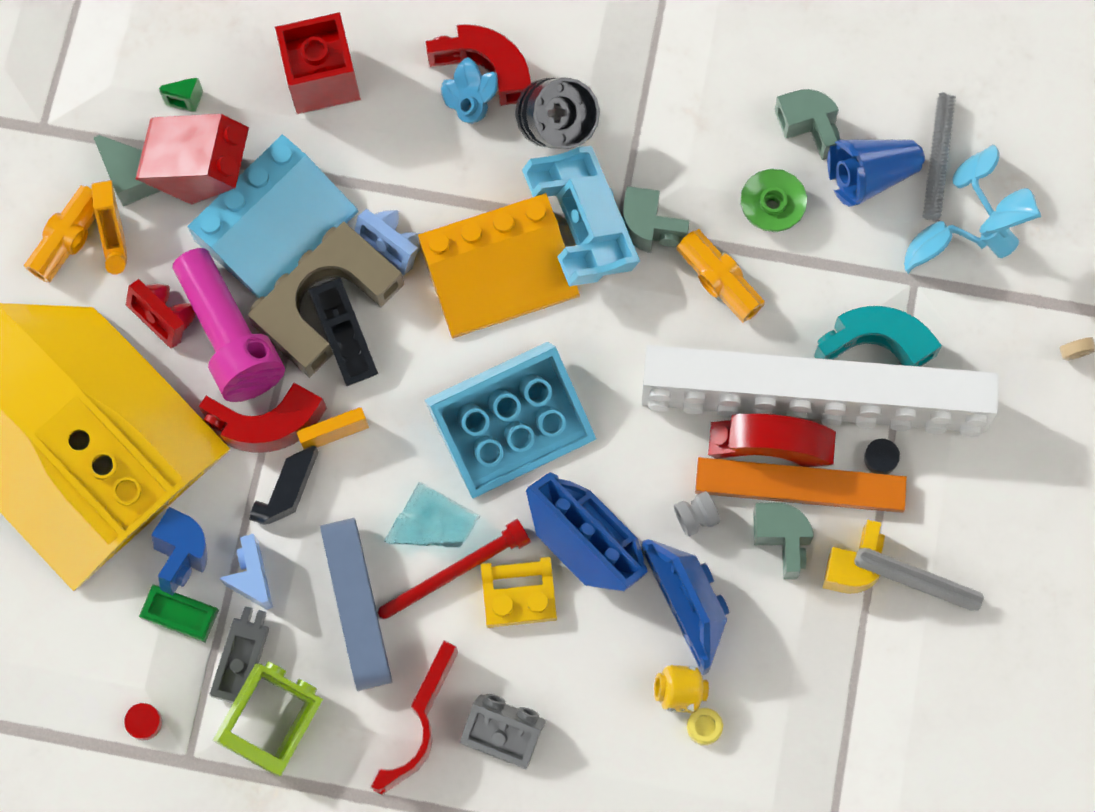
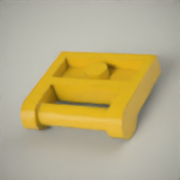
(519, 604)

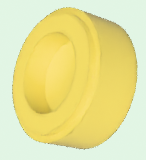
(704, 726)

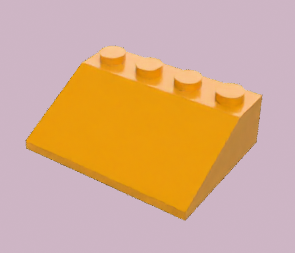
(497, 265)

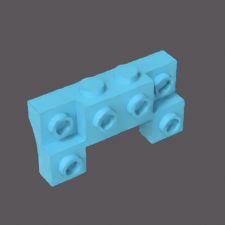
(590, 211)

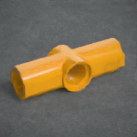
(63, 236)
(720, 275)

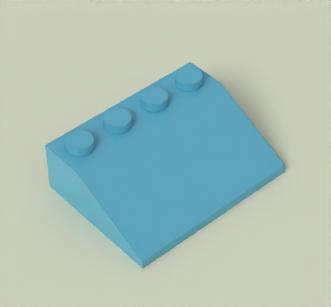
(271, 217)
(511, 419)

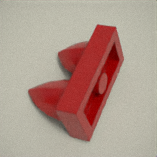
(150, 306)

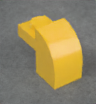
(841, 571)

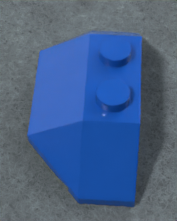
(585, 534)
(690, 599)

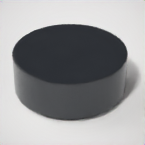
(881, 456)

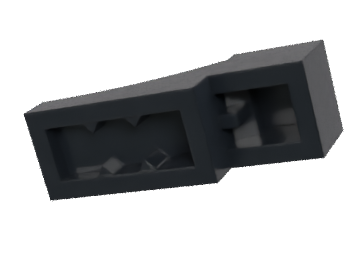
(343, 331)

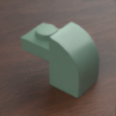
(809, 112)
(643, 223)
(786, 527)

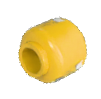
(680, 688)

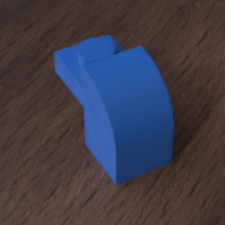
(184, 543)

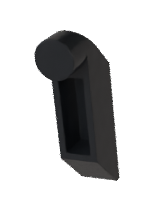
(287, 489)

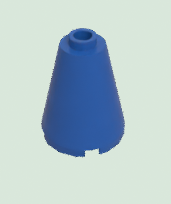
(871, 166)

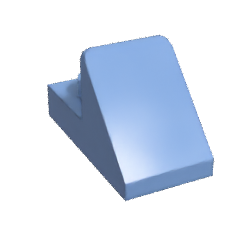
(253, 582)

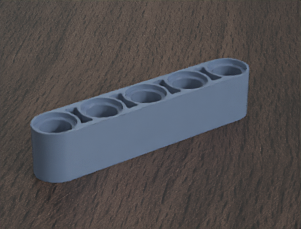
(356, 604)

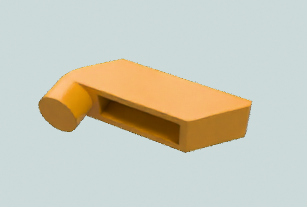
(109, 226)

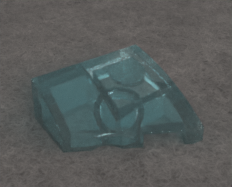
(432, 520)

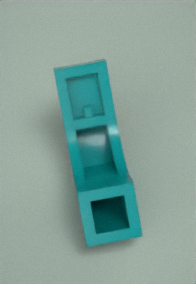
(882, 326)

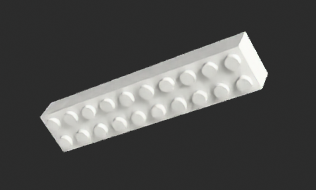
(820, 390)

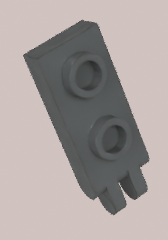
(239, 655)

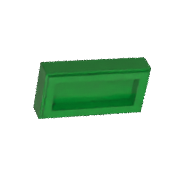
(179, 613)

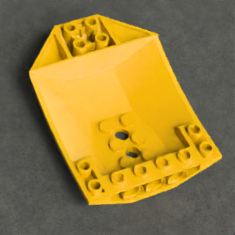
(75, 373)

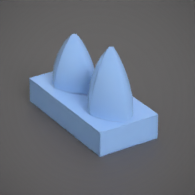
(380, 233)

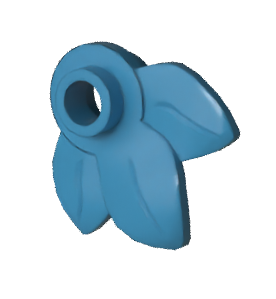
(469, 88)

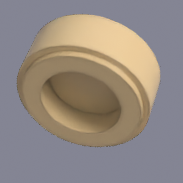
(1077, 348)

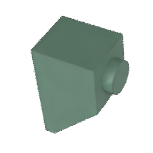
(122, 167)

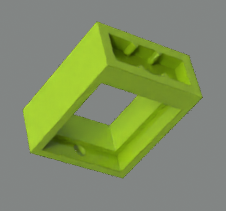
(300, 690)

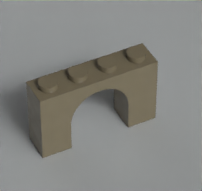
(339, 255)

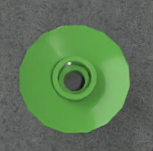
(778, 187)

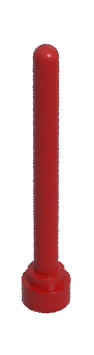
(511, 537)

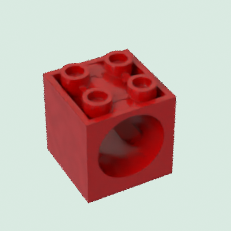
(317, 63)

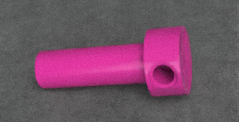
(243, 361)

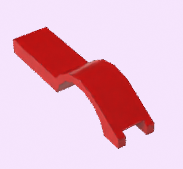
(421, 706)

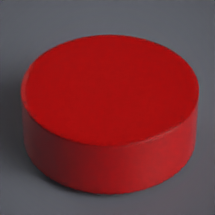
(143, 721)

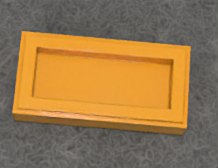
(333, 429)

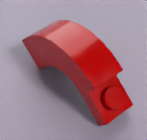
(487, 50)
(266, 431)
(774, 436)

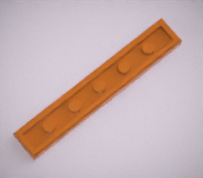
(801, 485)

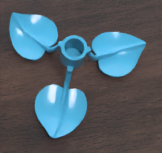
(995, 231)

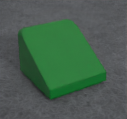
(182, 94)

